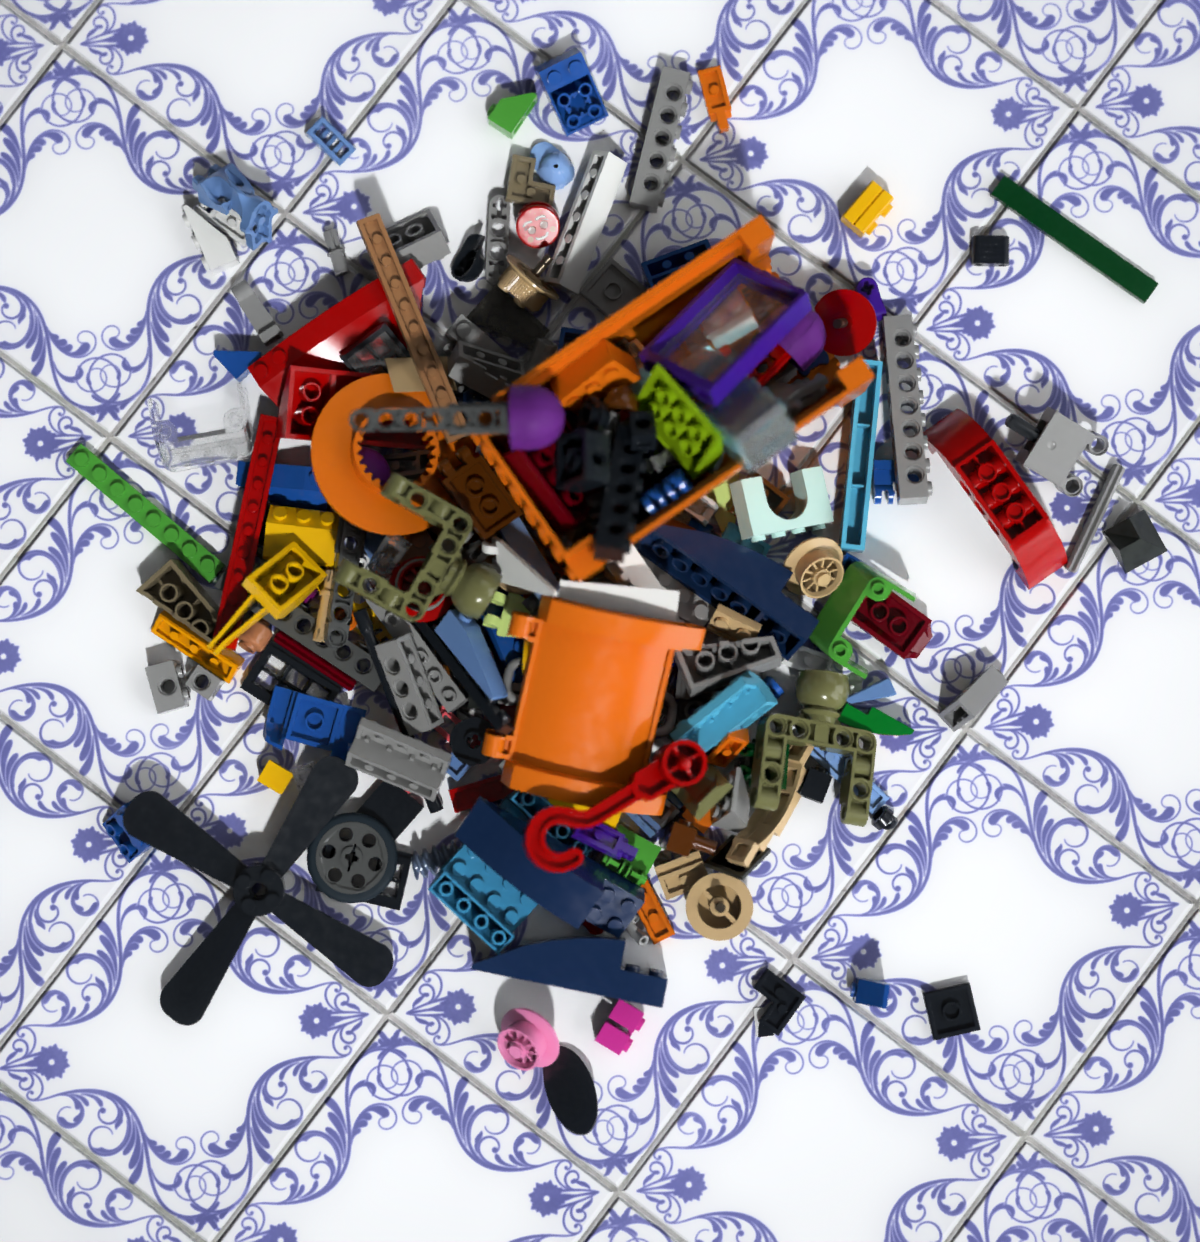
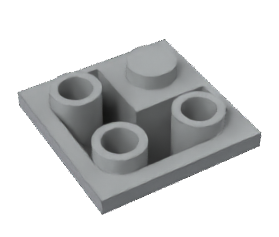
(733, 808)

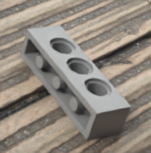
(409, 684)

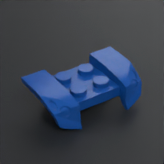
(311, 721)

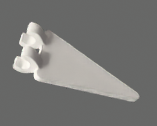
(516, 570)

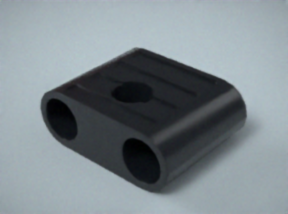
(990, 251)

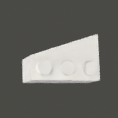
(632, 572)

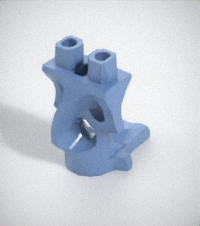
(222, 194)

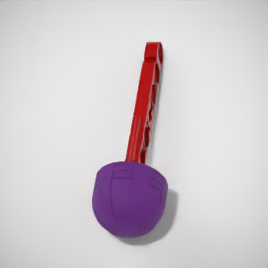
(798, 347)

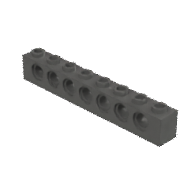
(290, 627)

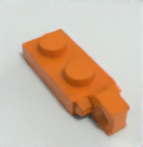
(715, 96)

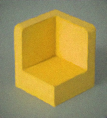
(275, 777)

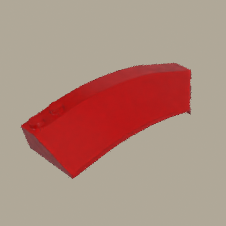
(332, 332)
(309, 391)

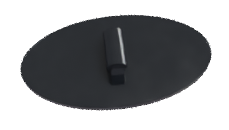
(571, 1092)

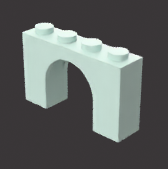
(758, 520)

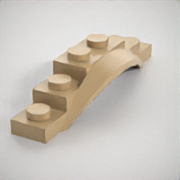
(766, 823)

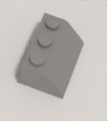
(418, 239)

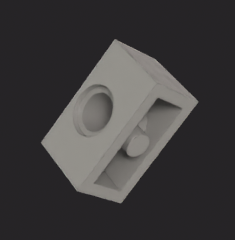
(157, 676)

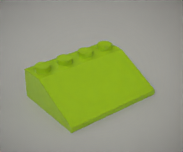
(681, 424)

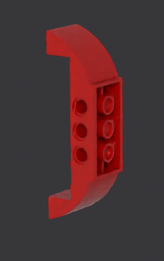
(998, 495)

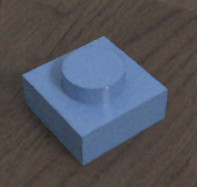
(457, 769)

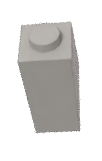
(973, 698)

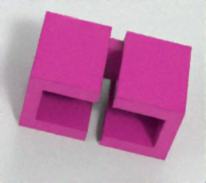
(613, 1036)

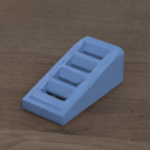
(336, 135)
(875, 691)

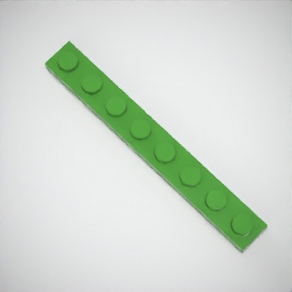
(145, 513)

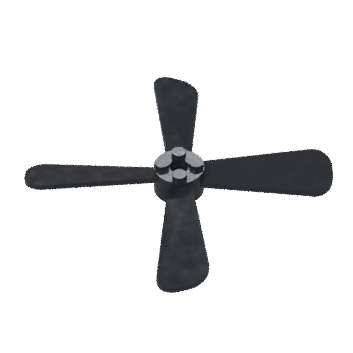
(168, 829)

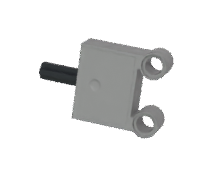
(1055, 447)

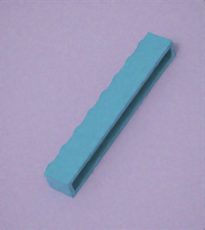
(860, 464)

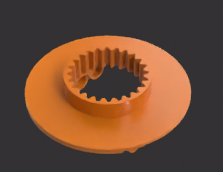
(338, 465)

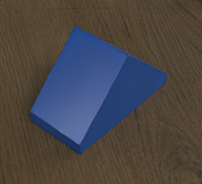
(237, 362)

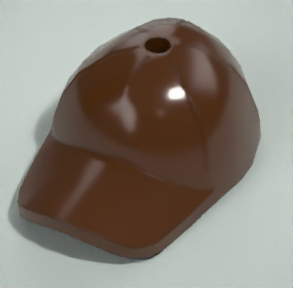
(621, 398)

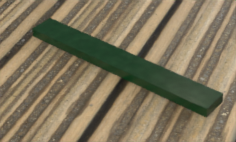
(1074, 239)

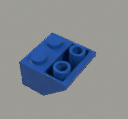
(129, 846)

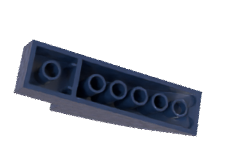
(733, 577)
(577, 895)
(580, 965)

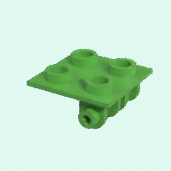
(639, 867)

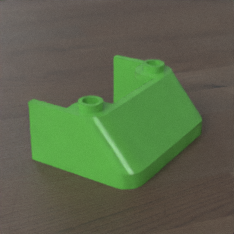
(857, 583)

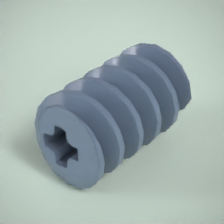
(432, 860)

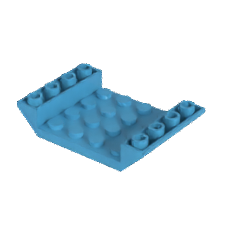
(482, 896)

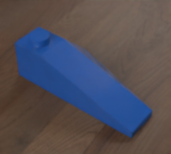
(290, 486)

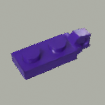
(606, 841)

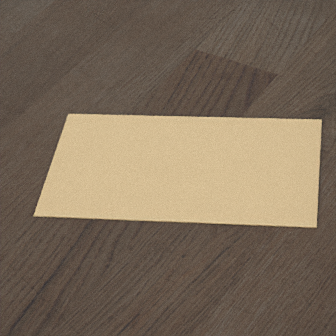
(405, 376)

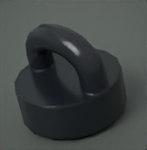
(883, 817)

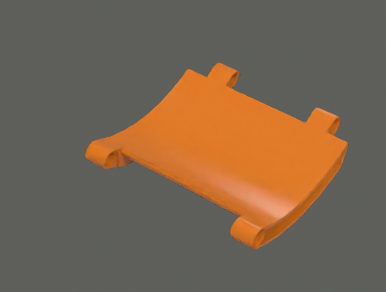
(588, 701)

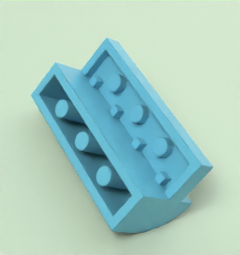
(727, 711)

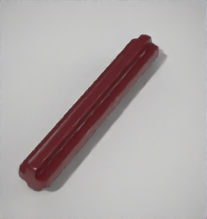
(315, 660)

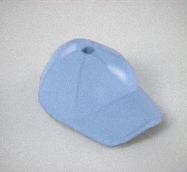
(548, 156)

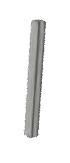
(1094, 518)

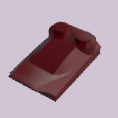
(894, 625)

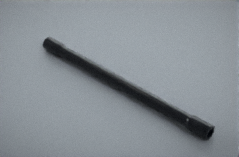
(366, 629)

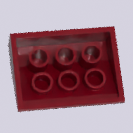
(537, 476)

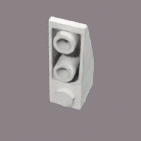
(215, 246)

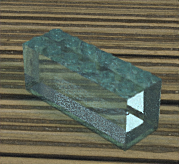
(750, 423)

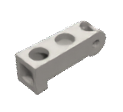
(256, 313)

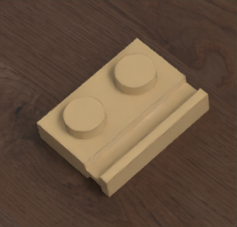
(732, 625)
(680, 874)

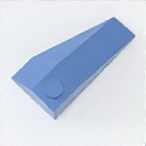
(470, 648)

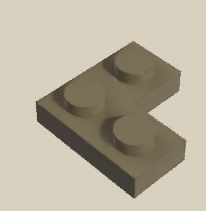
(522, 188)

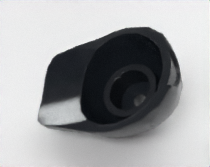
(469, 261)

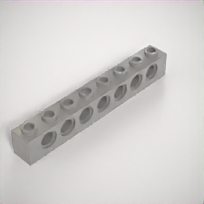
(906, 490)

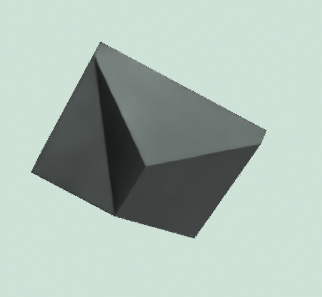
(1134, 541)
(721, 864)

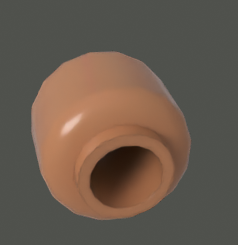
(255, 637)

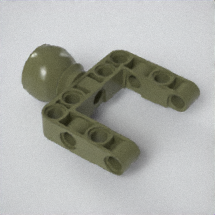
(445, 572)
(817, 725)

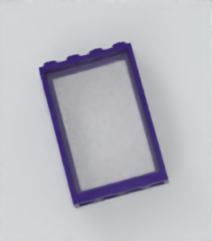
(726, 330)

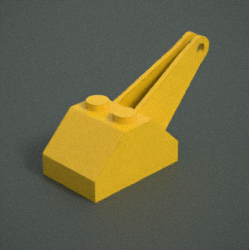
(278, 587)

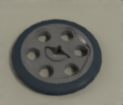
(374, 880)

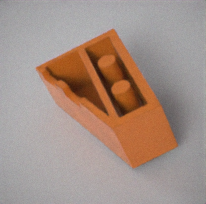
(595, 375)

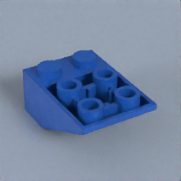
(571, 91)

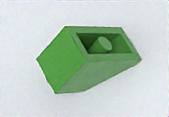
(511, 113)

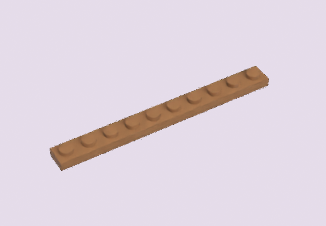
(408, 318)

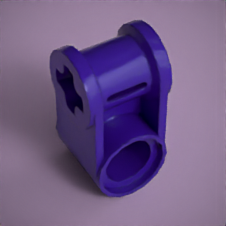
(873, 296)

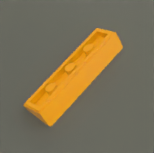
(177, 634)

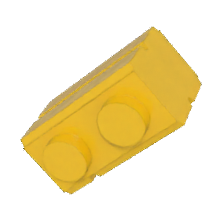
(866, 209)

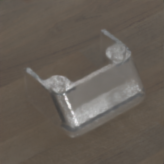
(208, 448)

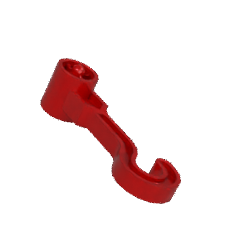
(671, 767)

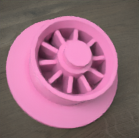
(527, 1040)

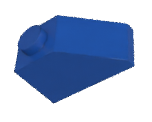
(870, 992)

